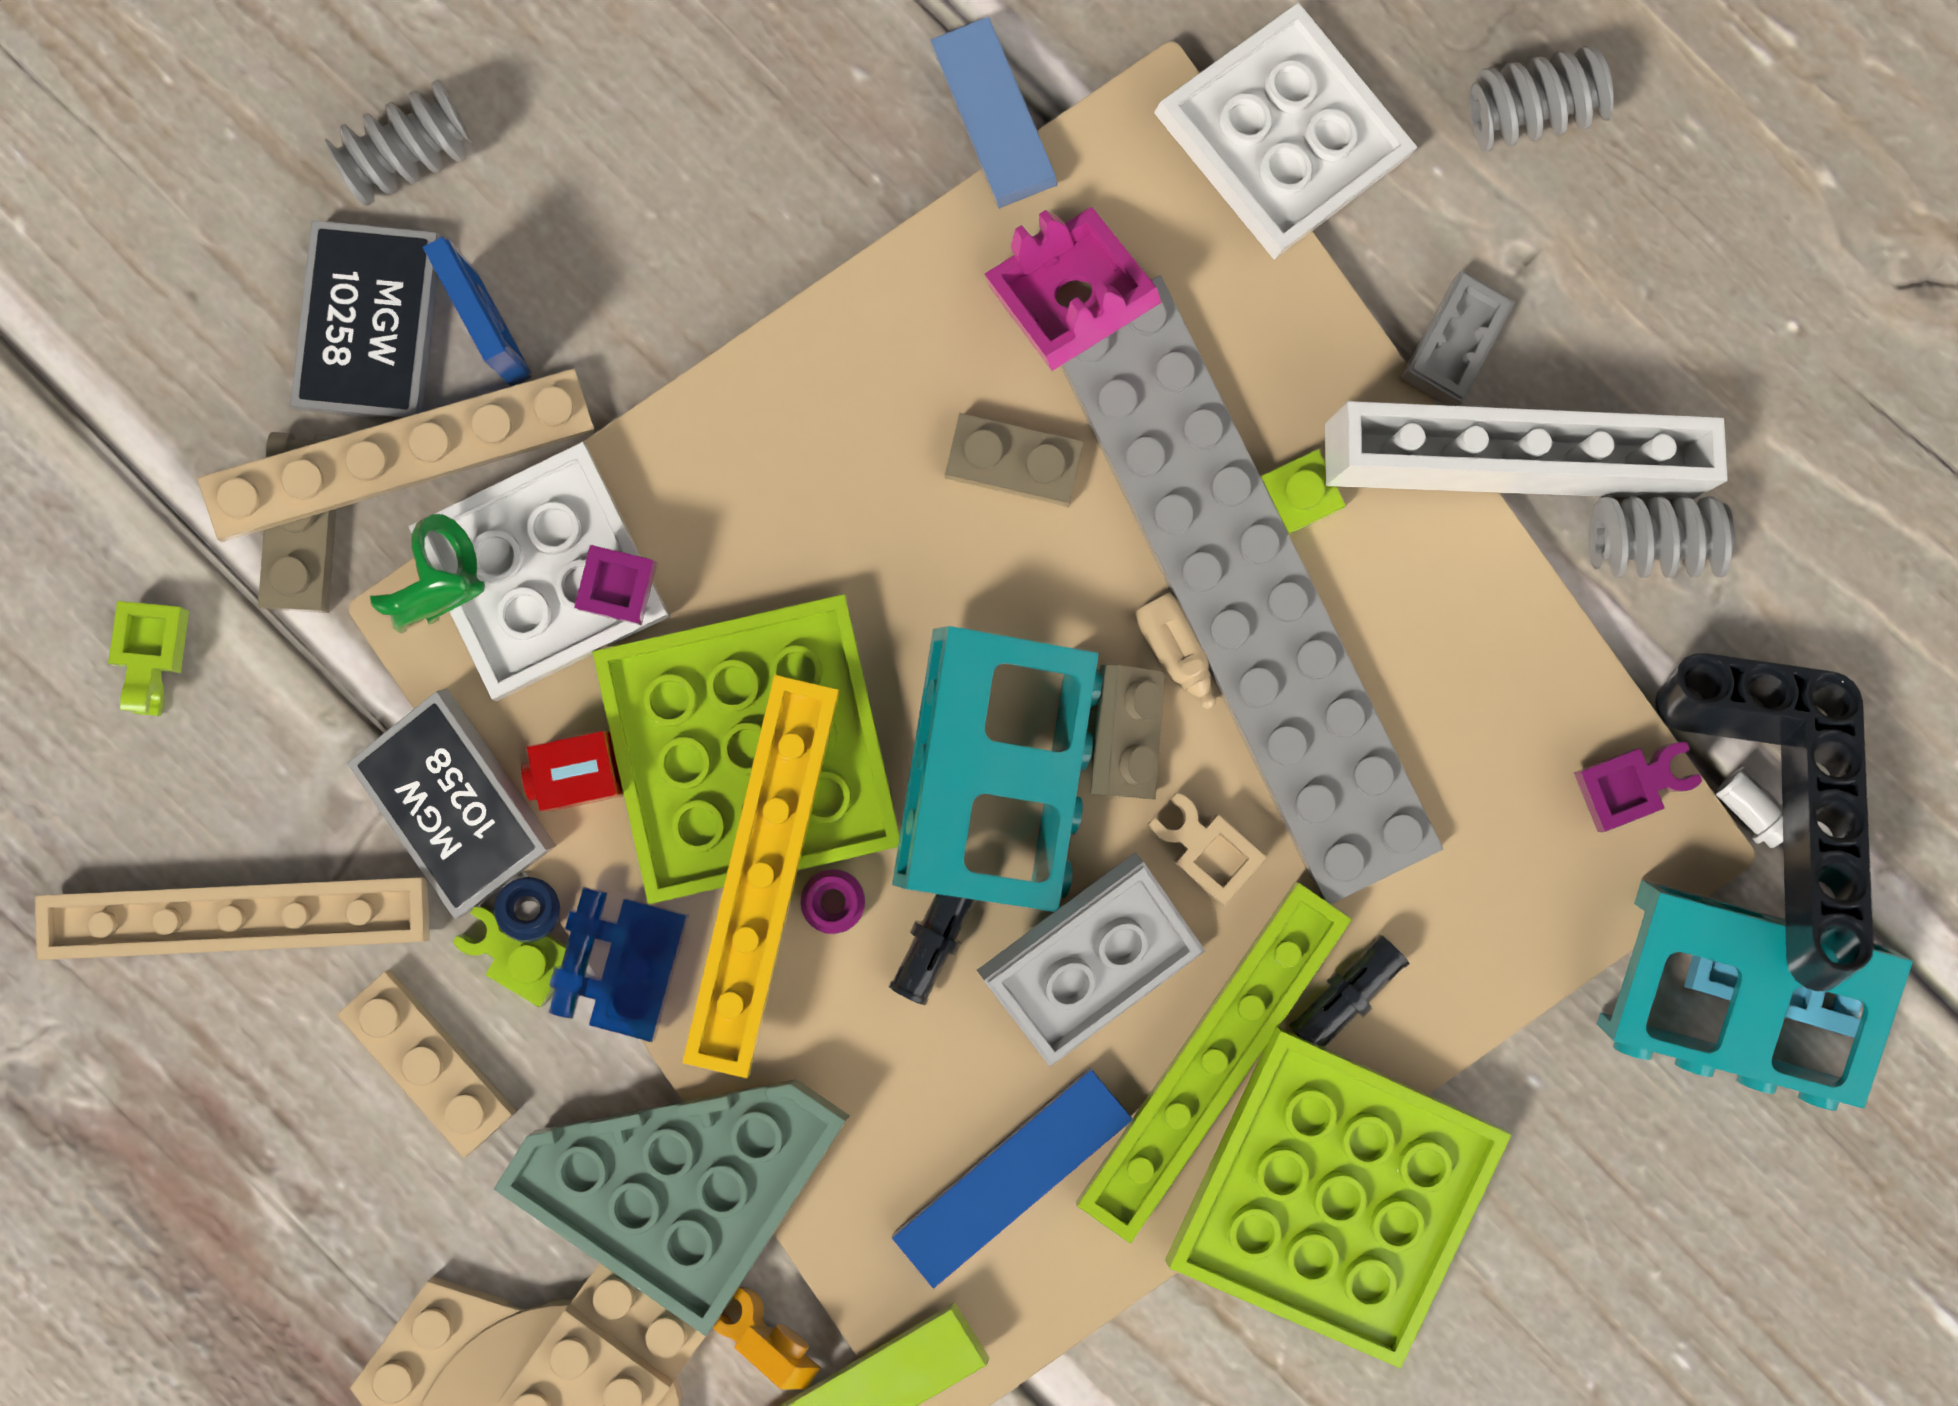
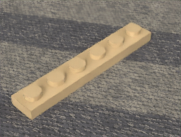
(395, 455)
(232, 918)

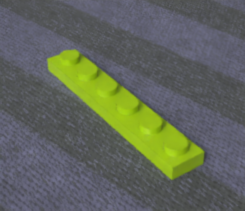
(1212, 1062)

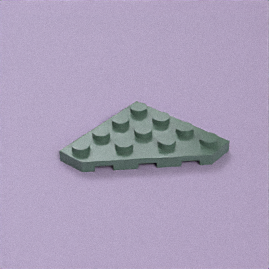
(679, 1189)

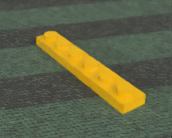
(761, 877)

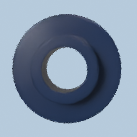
(521, 891)

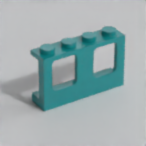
(959, 762)
(1759, 1002)

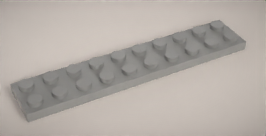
(1250, 603)

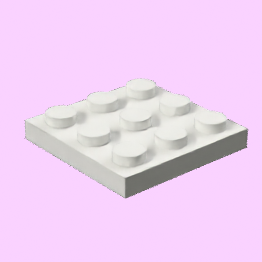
(1285, 130)
(532, 555)

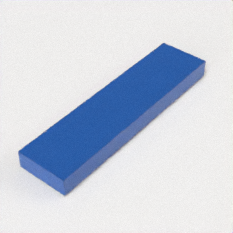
(1011, 1178)

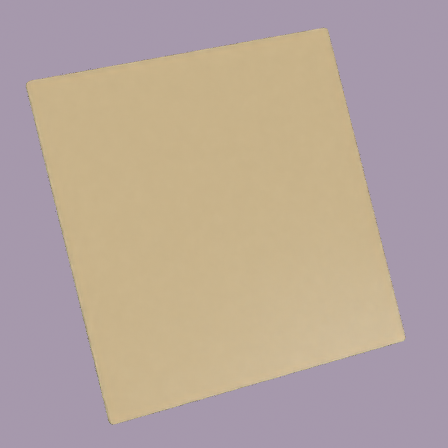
(818, 471)

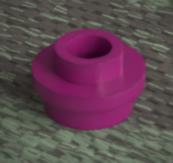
(818, 916)

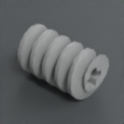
(1540, 93)
(400, 144)
(1663, 533)

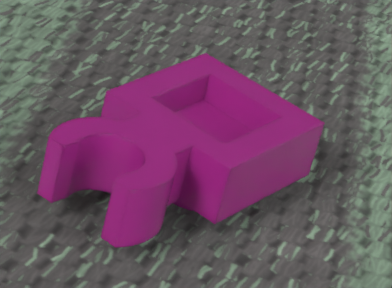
(1628, 787)

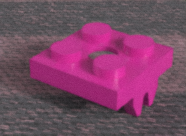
(1066, 252)

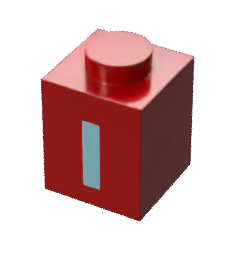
(572, 772)

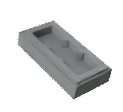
(1457, 340)

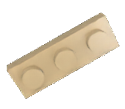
(426, 1063)

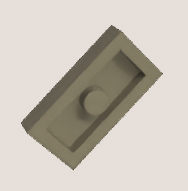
(1013, 459)
(1128, 732)

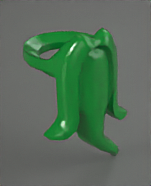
(436, 589)

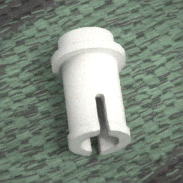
(1753, 806)

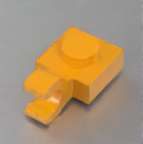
(772, 1350)

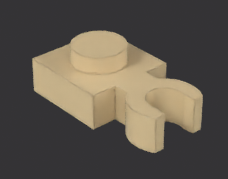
(1214, 854)

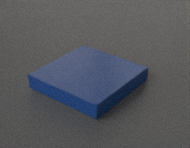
(478, 311)

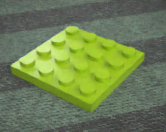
(689, 727)
(1337, 1197)

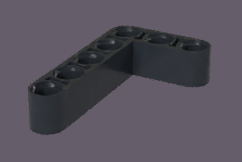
(1807, 793)

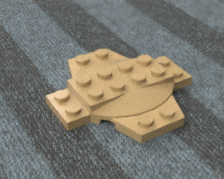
(482, 1351)

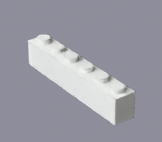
(1523, 451)

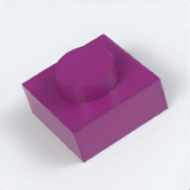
(615, 585)

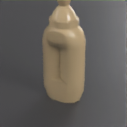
(1176, 646)

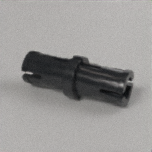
(931, 946)
(1350, 993)

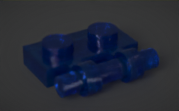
(636, 970)

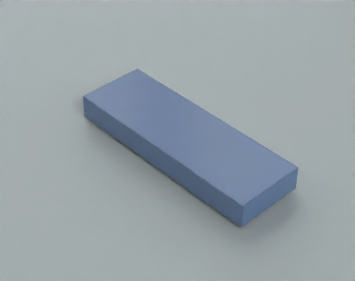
(994, 112)

